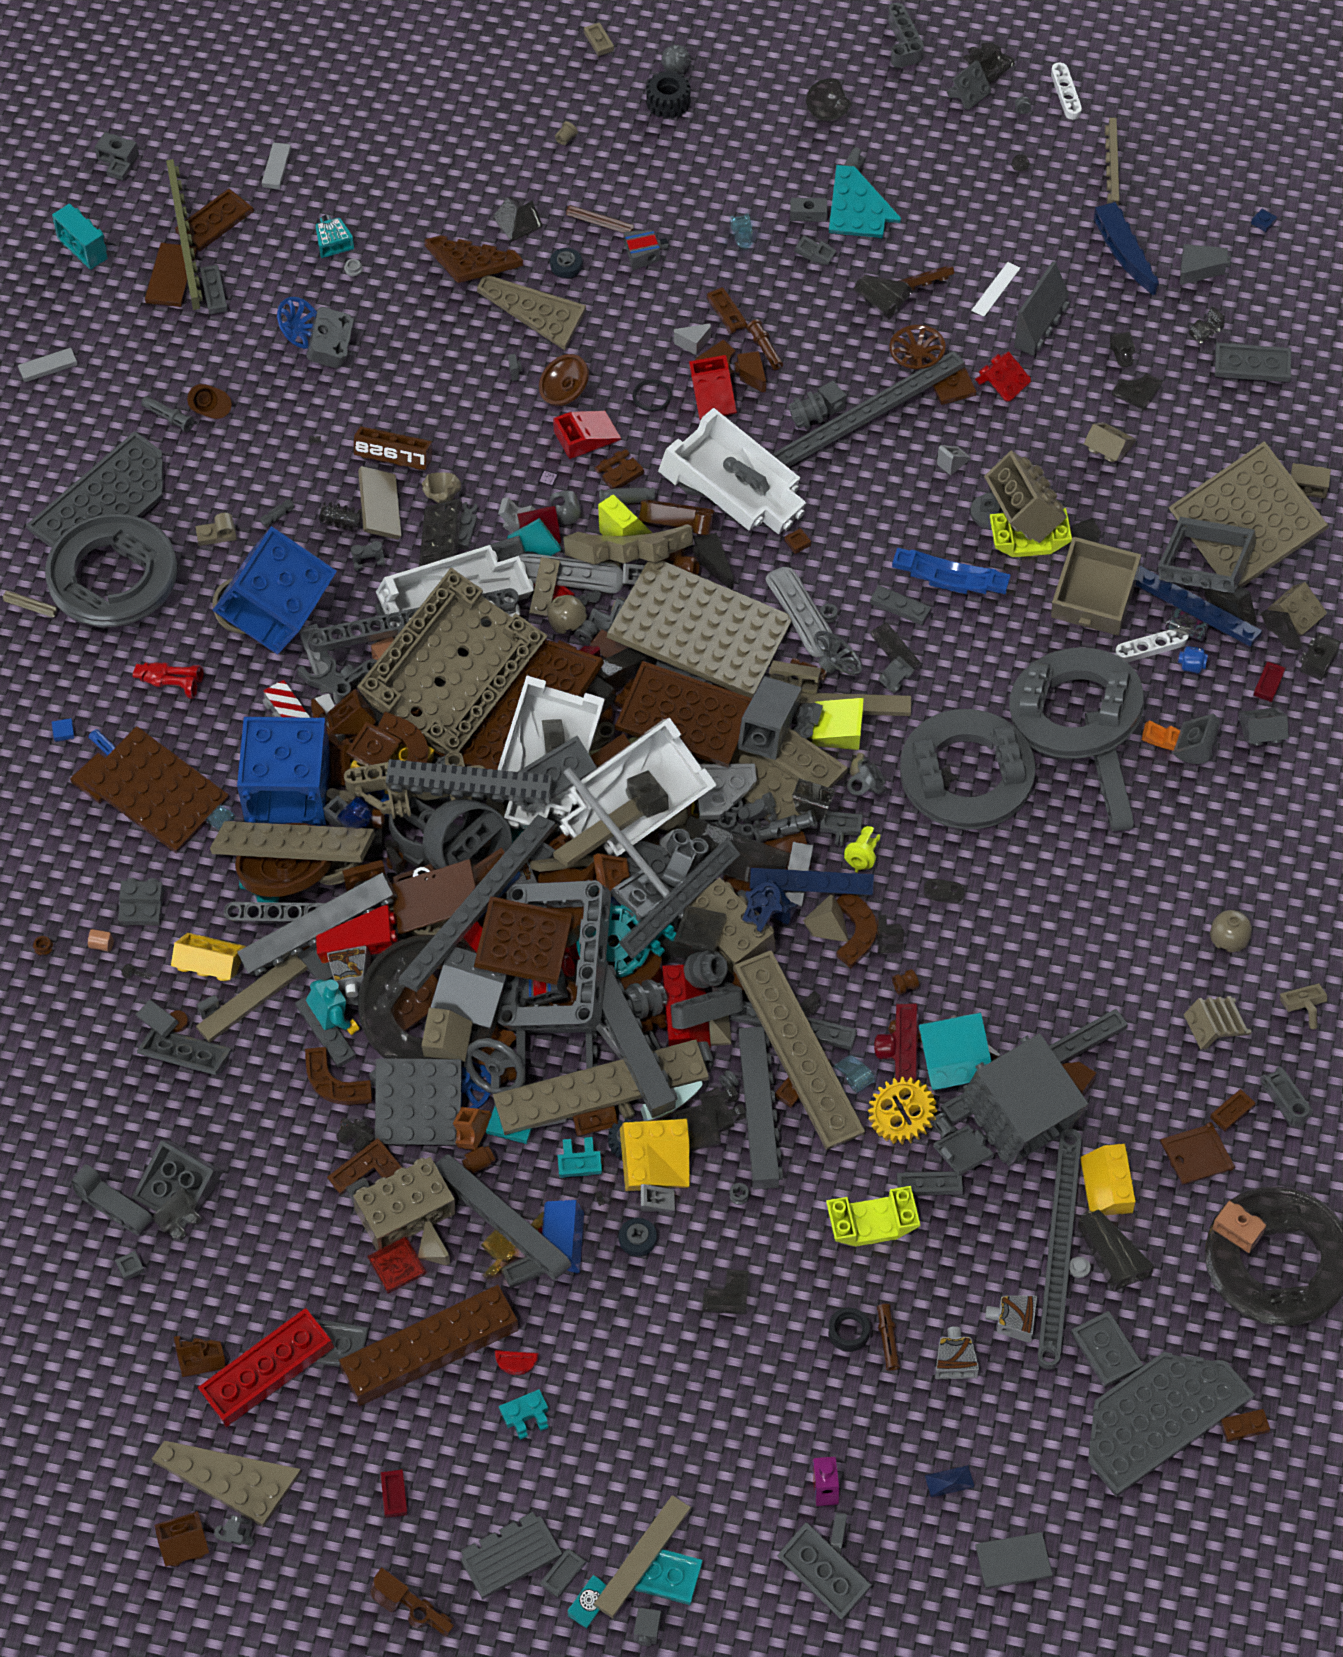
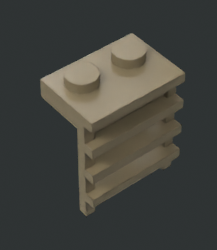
(1211, 1022)

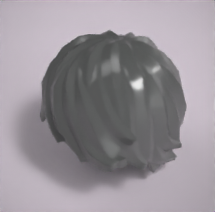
(676, 59)

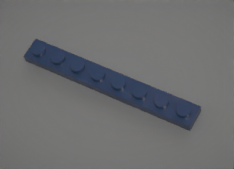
(1198, 607)

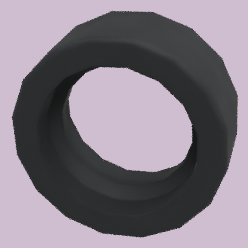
(849, 1345)

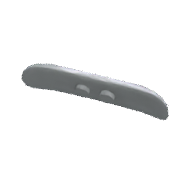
(578, 573)
(799, 606)

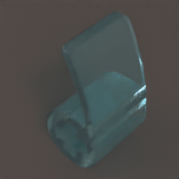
(856, 1073)

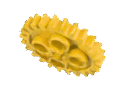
(884, 1120)

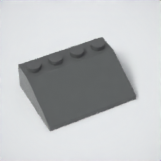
(1041, 311)

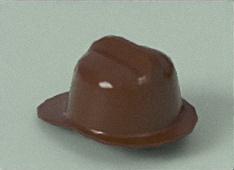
(209, 401)

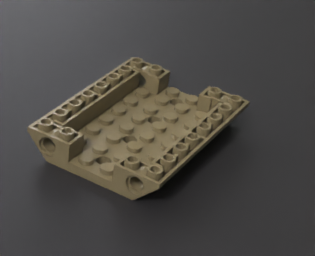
(428, 651)

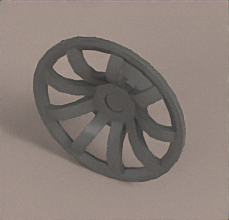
(831, 659)

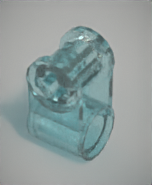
(742, 230)

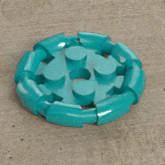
(618, 954)

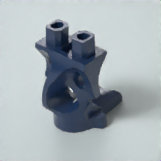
(769, 902)

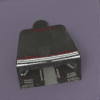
(812, 797)

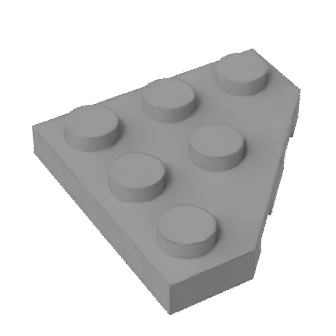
(730, 787)

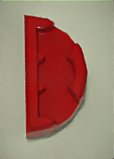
(516, 1362)

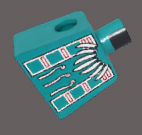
(333, 236)

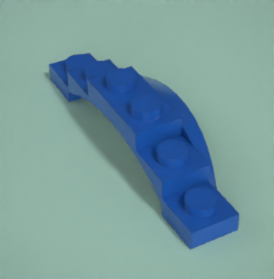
(950, 574)

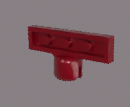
(901, 1044)

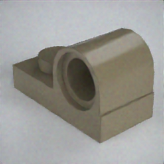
(220, 531)

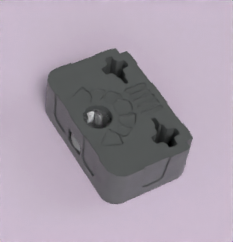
(329, 337)

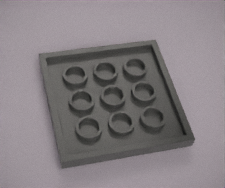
(417, 1100)

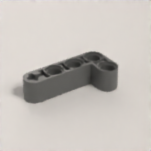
(910, 46)
(722, 1001)
(108, 1201)

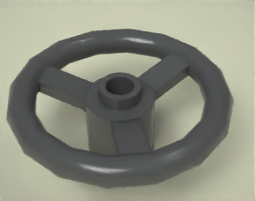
(496, 1064)

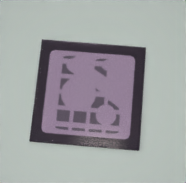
(548, 477)

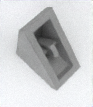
(692, 337)
(951, 458)
(631, 573)
(657, 1199)

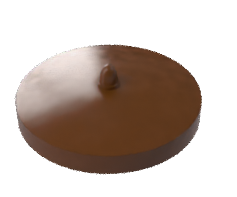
(279, 875)

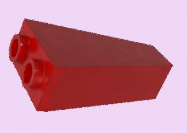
(370, 930)

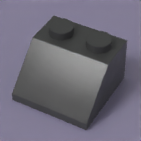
(1264, 725)

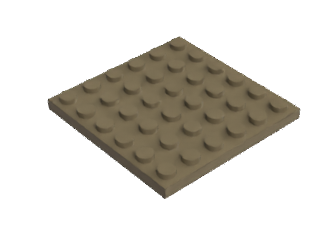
(1258, 496)

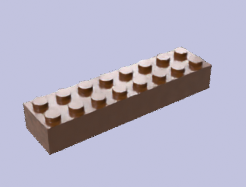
(428, 1345)

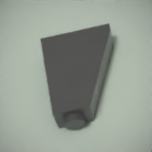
(1202, 262)

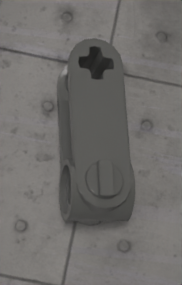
(1286, 1097)

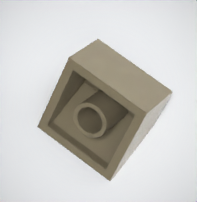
(1108, 441)
(446, 1035)

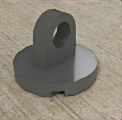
(983, 507)
(869, 776)

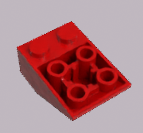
(712, 385)
(584, 431)

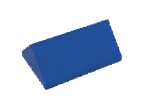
(564, 1229)

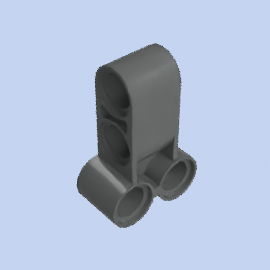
(684, 853)

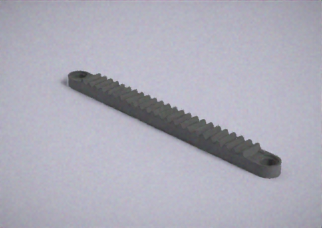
(1059, 1249)

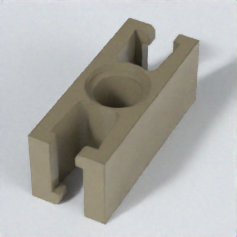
(800, 671)

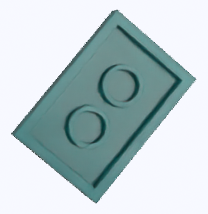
(671, 1577)

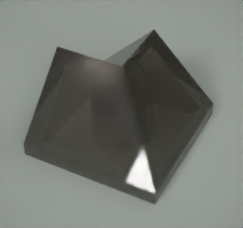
(517, 218)

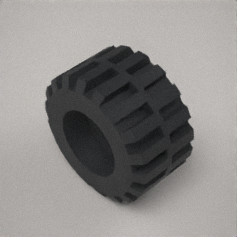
(668, 94)

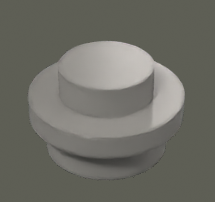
(353, 267)
(1079, 1267)

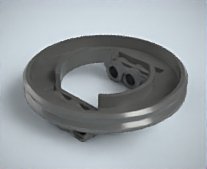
(129, 537)
(1119, 710)
(924, 780)

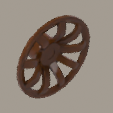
(918, 351)

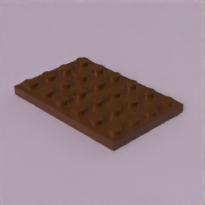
(700, 711)
(155, 789)

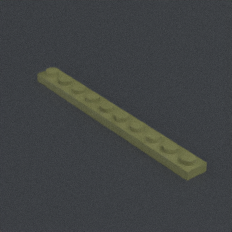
(183, 226)

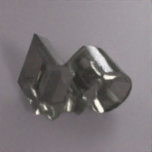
(1202, 330)

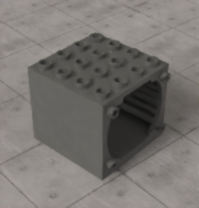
(1023, 1099)

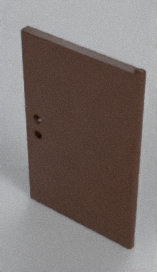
(433, 900)

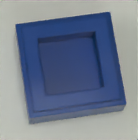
(63, 730)

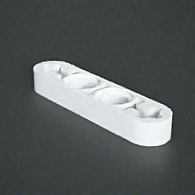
(1066, 90)
(1150, 643)

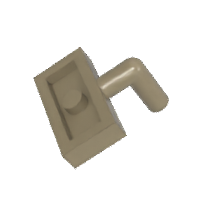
(1305, 998)

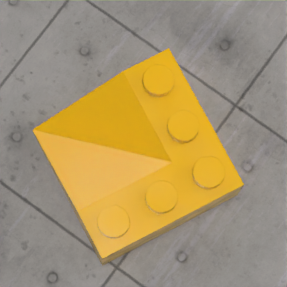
(655, 1154)

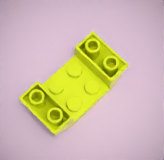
(1018, 545)
(873, 1219)

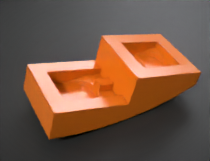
(1160, 736)

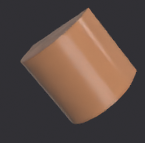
(100, 940)

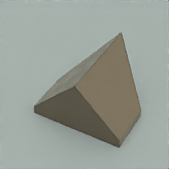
(827, 921)

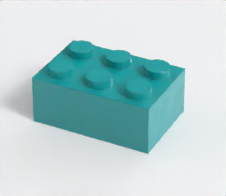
(80, 236)

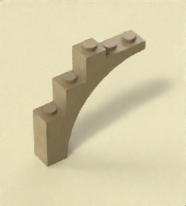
(624, 549)

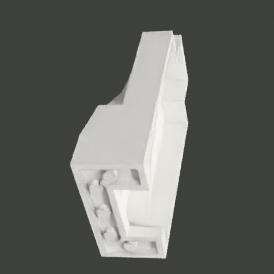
(700, 466)
(480, 566)
(525, 740)
(667, 760)

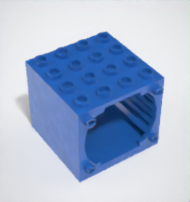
(274, 590)
(284, 770)

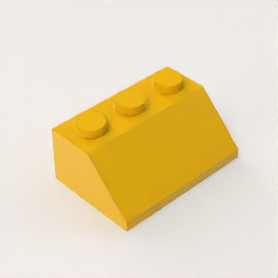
(206, 956)
(1108, 1180)

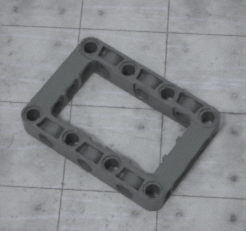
(592, 958)

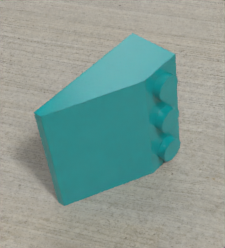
(954, 1049)

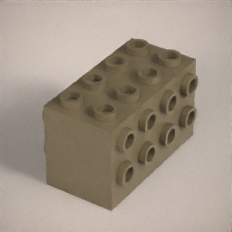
(1025, 496)
(738, 939)
(403, 1203)

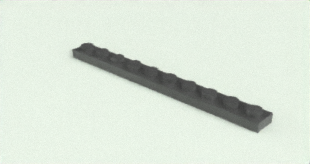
(1064, 1050)

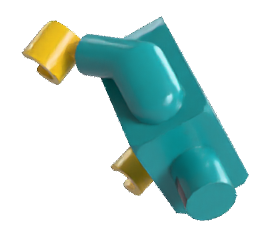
(329, 1005)

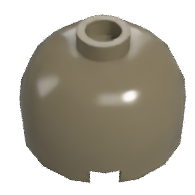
(566, 613)
(1231, 931)

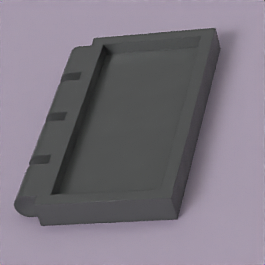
(511, 1556)

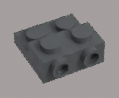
(140, 902)

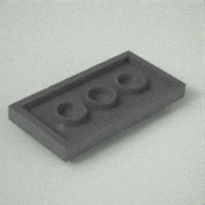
(1253, 362)
(554, 763)

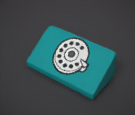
(583, 1607)

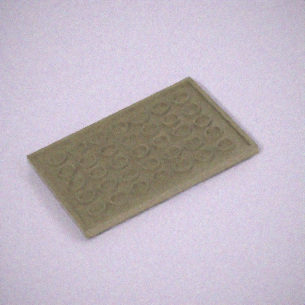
(700, 627)

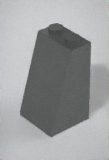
(769, 717)

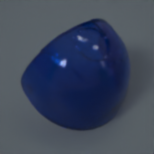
(355, 814)

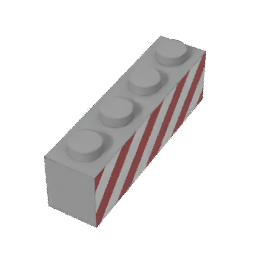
(283, 701)

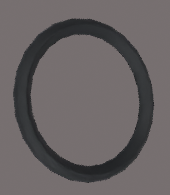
(652, 381)

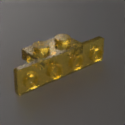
(501, 1248)

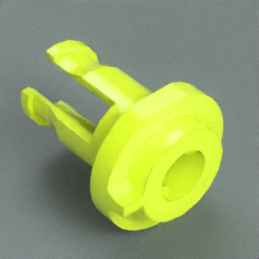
(861, 853)

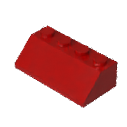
(678, 990)

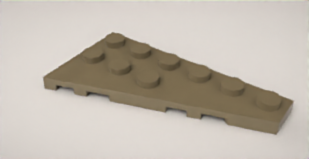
(544, 313)
(239, 1482)

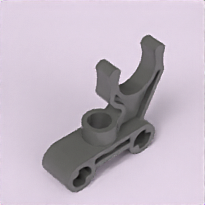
(337, 683)

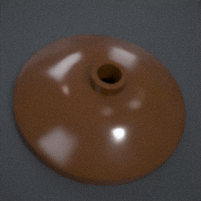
(563, 380)

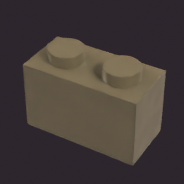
(1311, 479)

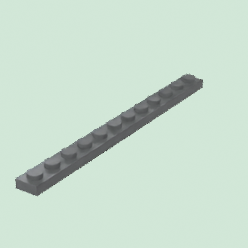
(869, 410)
(476, 903)

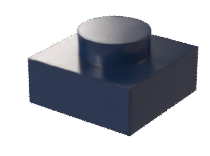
(1264, 220)

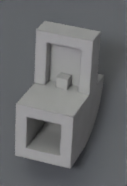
(509, 511)

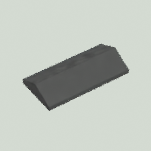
(185, 1052)
(824, 1571)

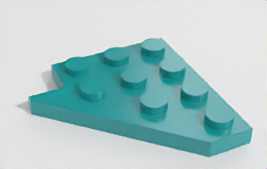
(857, 206)

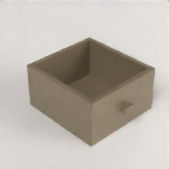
(1096, 586)

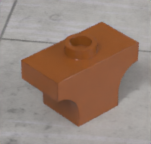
(470, 1127)

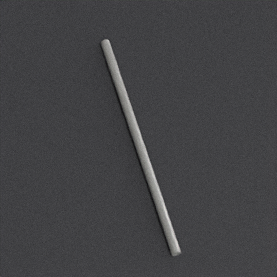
(617, 833)

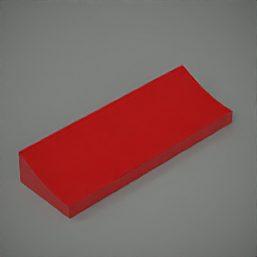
(266, 1367)

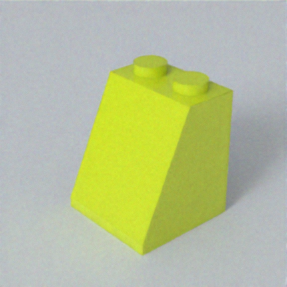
(618, 520)
(839, 724)

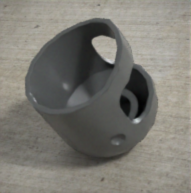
(570, 511)

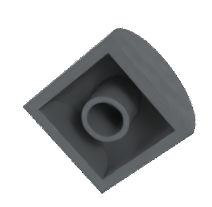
(1197, 739)

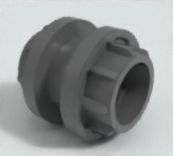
(808, 410)
(705, 969)
(646, 998)

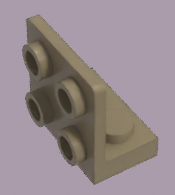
(1302, 607)

